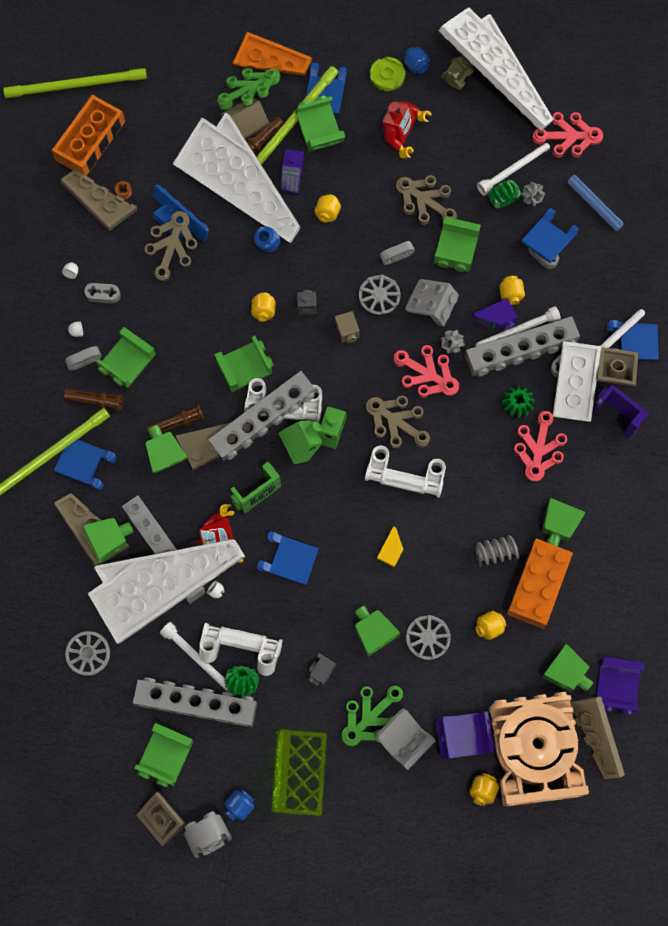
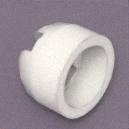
(70, 270)
(76, 329)
(215, 589)

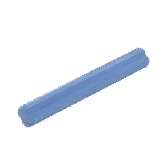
(595, 202)

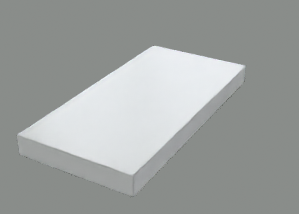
(576, 381)

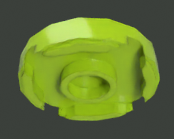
(387, 74)

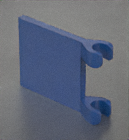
(334, 89)
(548, 239)
(639, 338)
(80, 462)
(292, 559)

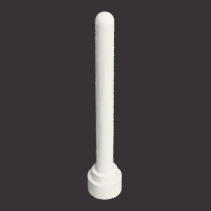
(486, 185)
(551, 315)
(624, 328)
(170, 632)

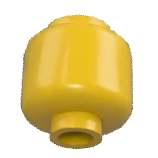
(327, 208)
(513, 289)
(263, 307)
(490, 625)
(484, 789)

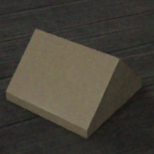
(248, 118)
(617, 366)
(161, 819)

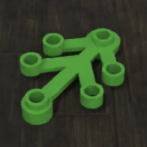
(268, 78)
(368, 718)

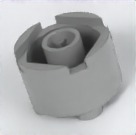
(206, 834)

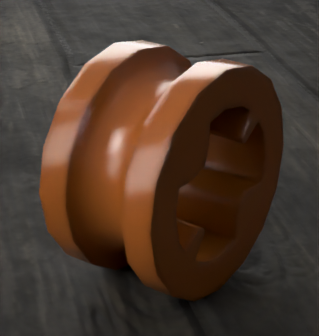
(123, 184)

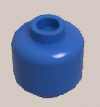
(416, 60)
(267, 239)
(239, 805)

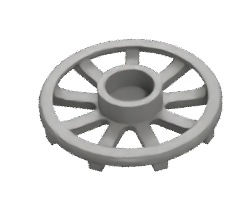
(379, 294)
(428, 637)
(88, 653)

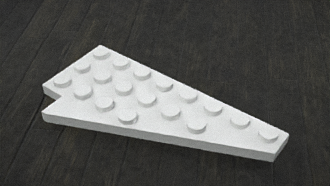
(491, 54)
(229, 167)
(148, 586)

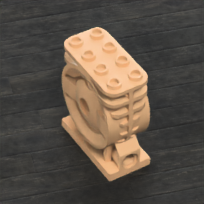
(506, 718)

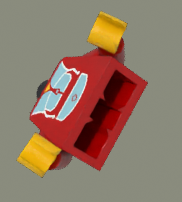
(399, 123)
(216, 529)

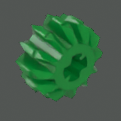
(504, 194)
(511, 399)
(241, 680)

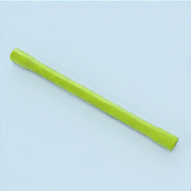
(132, 75)
(325, 80)
(93, 421)

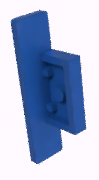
(169, 207)

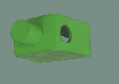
(332, 425)
(301, 440)
(163, 450)
(560, 521)
(106, 537)
(374, 630)
(568, 671)

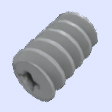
(496, 549)

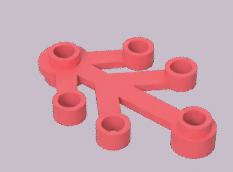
(570, 135)
(428, 374)
(539, 449)

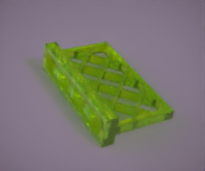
(281, 772)

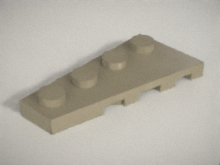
(98, 200)
(199, 449)
(76, 516)
(594, 722)

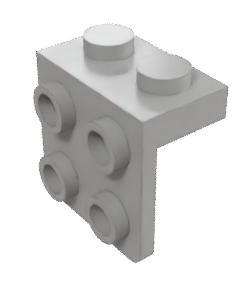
(433, 299)
(404, 739)

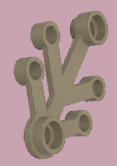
(423, 197)
(172, 242)
(395, 420)

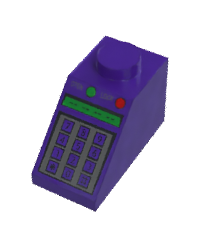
(292, 171)
(497, 316)

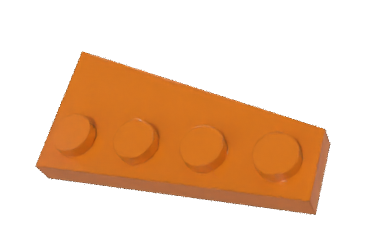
(264, 55)

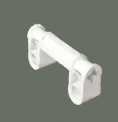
(306, 411)
(430, 484)
(268, 649)

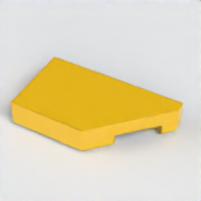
(391, 549)

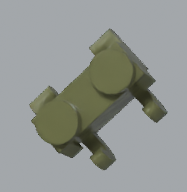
(457, 72)

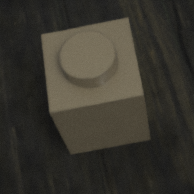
(347, 327)

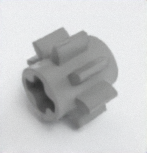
(533, 193)
(452, 341)

